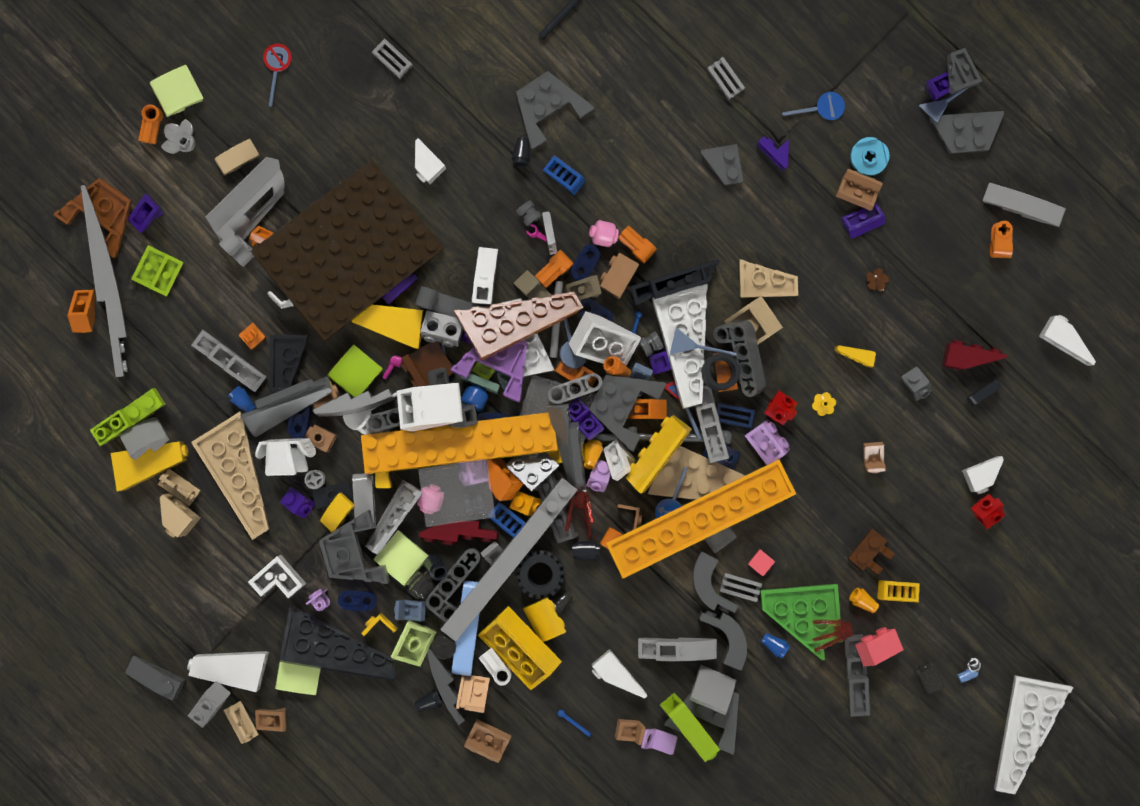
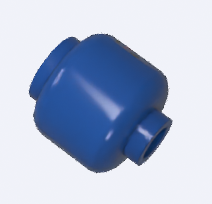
(475, 395)

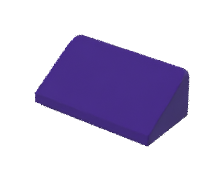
(863, 221)

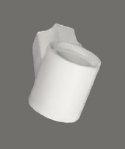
(494, 665)

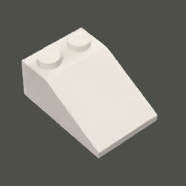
(600, 338)

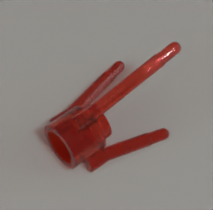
(582, 501)
(841, 632)

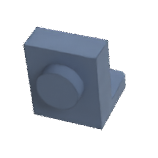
(640, 372)
(410, 610)

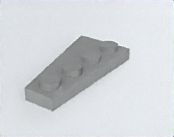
(396, 511)

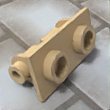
(178, 487)
(241, 722)

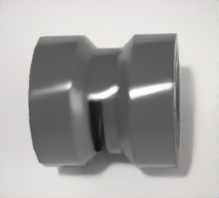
(529, 213)
(655, 342)

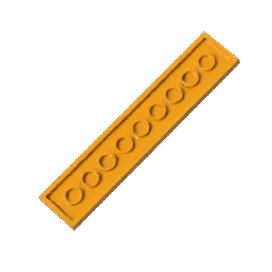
(457, 445)
(700, 519)

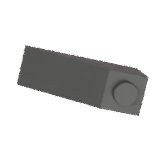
(155, 678)

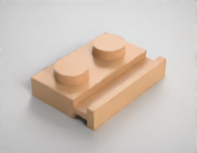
(473, 693)

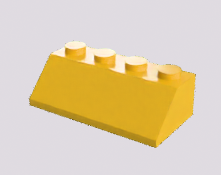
(658, 453)
(520, 648)

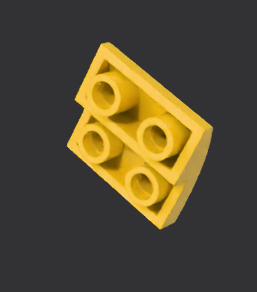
(544, 619)

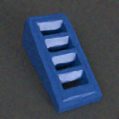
(577, 184)
(497, 509)

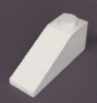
(1064, 336)
(616, 674)

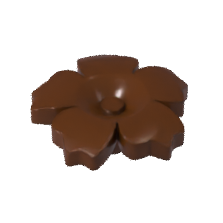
(877, 280)

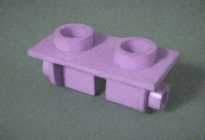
(319, 600)

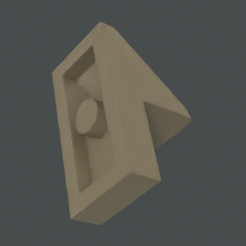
(531, 286)
(585, 288)

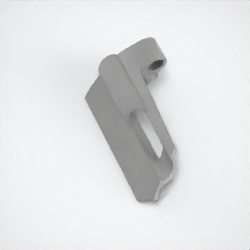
(233, 219)

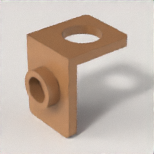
(638, 518)

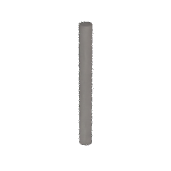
(555, 328)

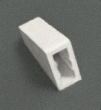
(232, 669)

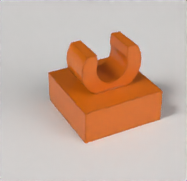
(259, 234)
(252, 336)

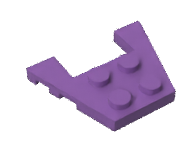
(508, 361)

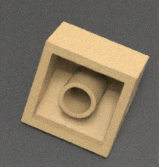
(760, 316)
(176, 516)

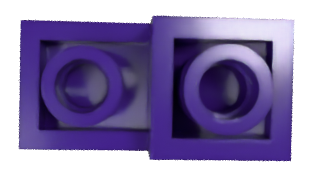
(587, 422)

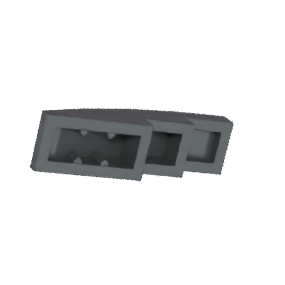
(443, 678)
(856, 678)

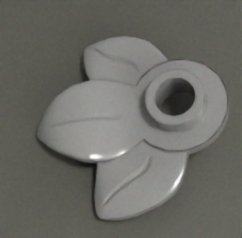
(177, 135)

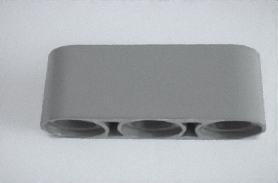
(584, 388)
(364, 495)

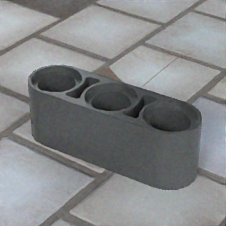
(384, 421)

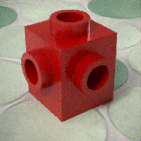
(781, 408)
(988, 511)

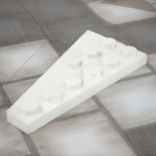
(687, 313)
(1028, 722)

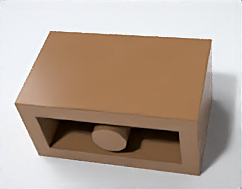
(619, 275)

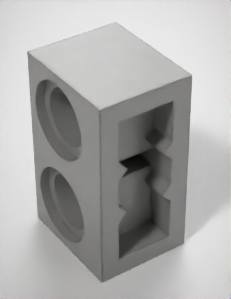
(444, 324)
(209, 704)

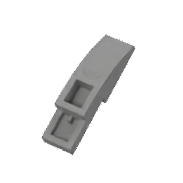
(677, 649)

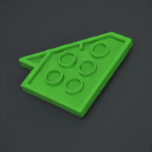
(798, 607)

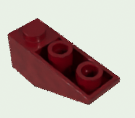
(963, 357)

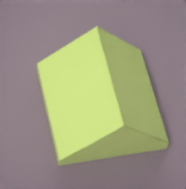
(413, 643)

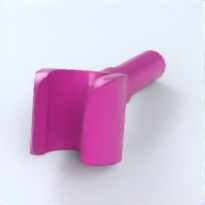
(537, 234)
(394, 361)

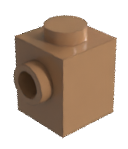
(321, 437)

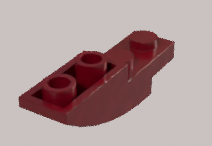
(450, 532)

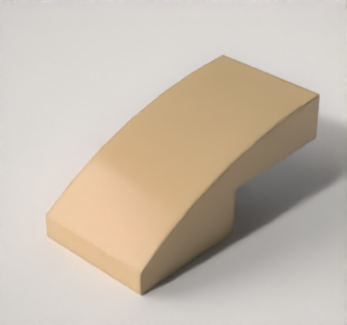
(236, 157)

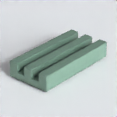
(486, 384)

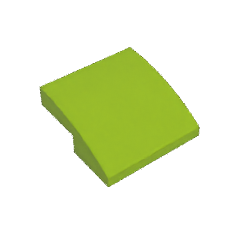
(157, 270)
(355, 372)

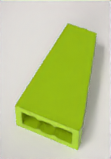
(690, 727)

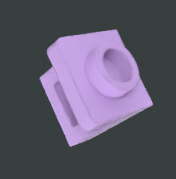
(599, 476)

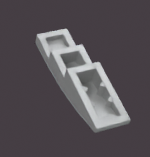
(1024, 204)
(228, 360)
(347, 405)
(711, 427)

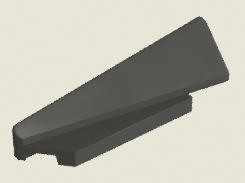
(284, 404)
(569, 445)

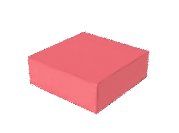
(761, 562)

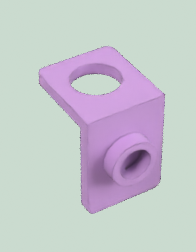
(660, 741)

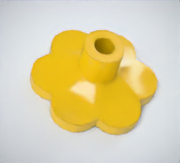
(819, 405)

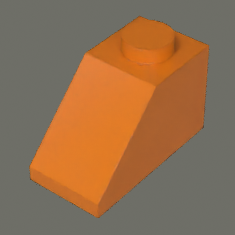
(82, 311)
(648, 409)
(503, 481)

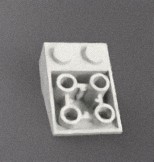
(429, 406)

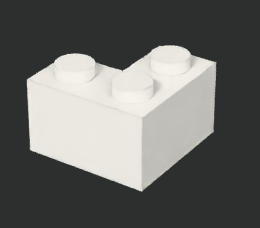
(277, 573)

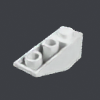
(485, 276)

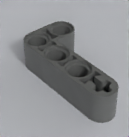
(441, 303)
(751, 380)
(455, 581)

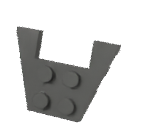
(544, 98)
(616, 400)
(344, 554)
(727, 722)

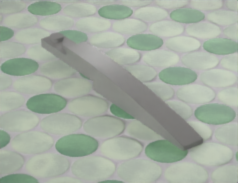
(105, 283)
(508, 559)

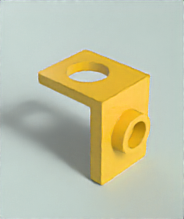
(372, 621)

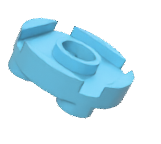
(875, 147)

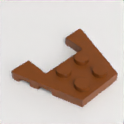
(111, 208)

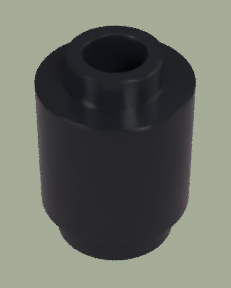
(586, 550)
(435, 567)

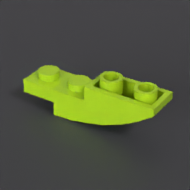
(127, 417)

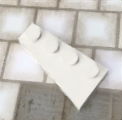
(536, 356)

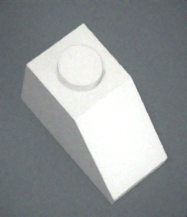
(426, 163)
(983, 474)

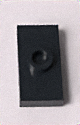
(324, 496)

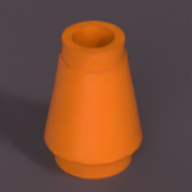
(616, 367)

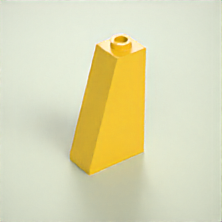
(394, 322)
(132, 472)

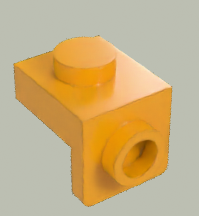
(525, 503)

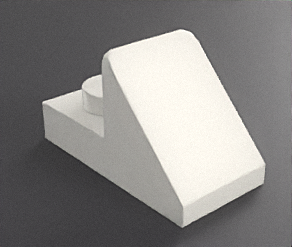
(618, 459)

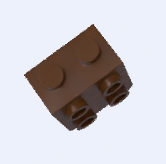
(424, 360)

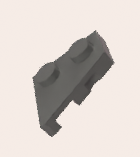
(961, 71)
(725, 163)

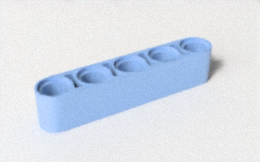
(466, 642)

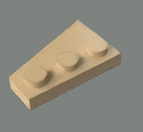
(765, 282)

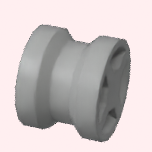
(311, 479)

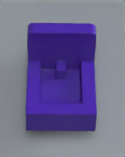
(297, 503)

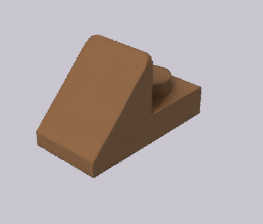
(271, 720)

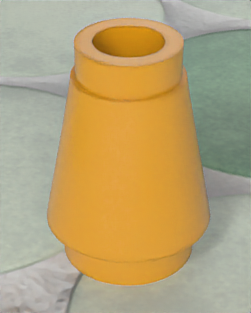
(592, 452)
(863, 600)

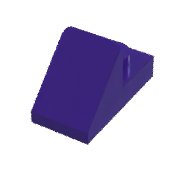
(938, 86)
(779, 156)
(144, 213)

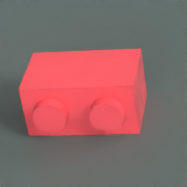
(879, 646)

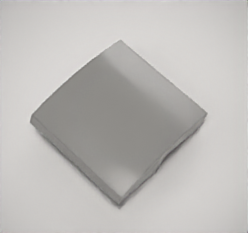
(144, 436)
(713, 689)

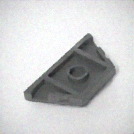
(968, 131)

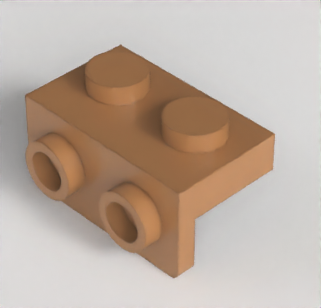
(859, 189)
(487, 741)

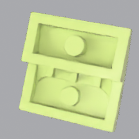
(176, 90)
(401, 557)
(297, 678)

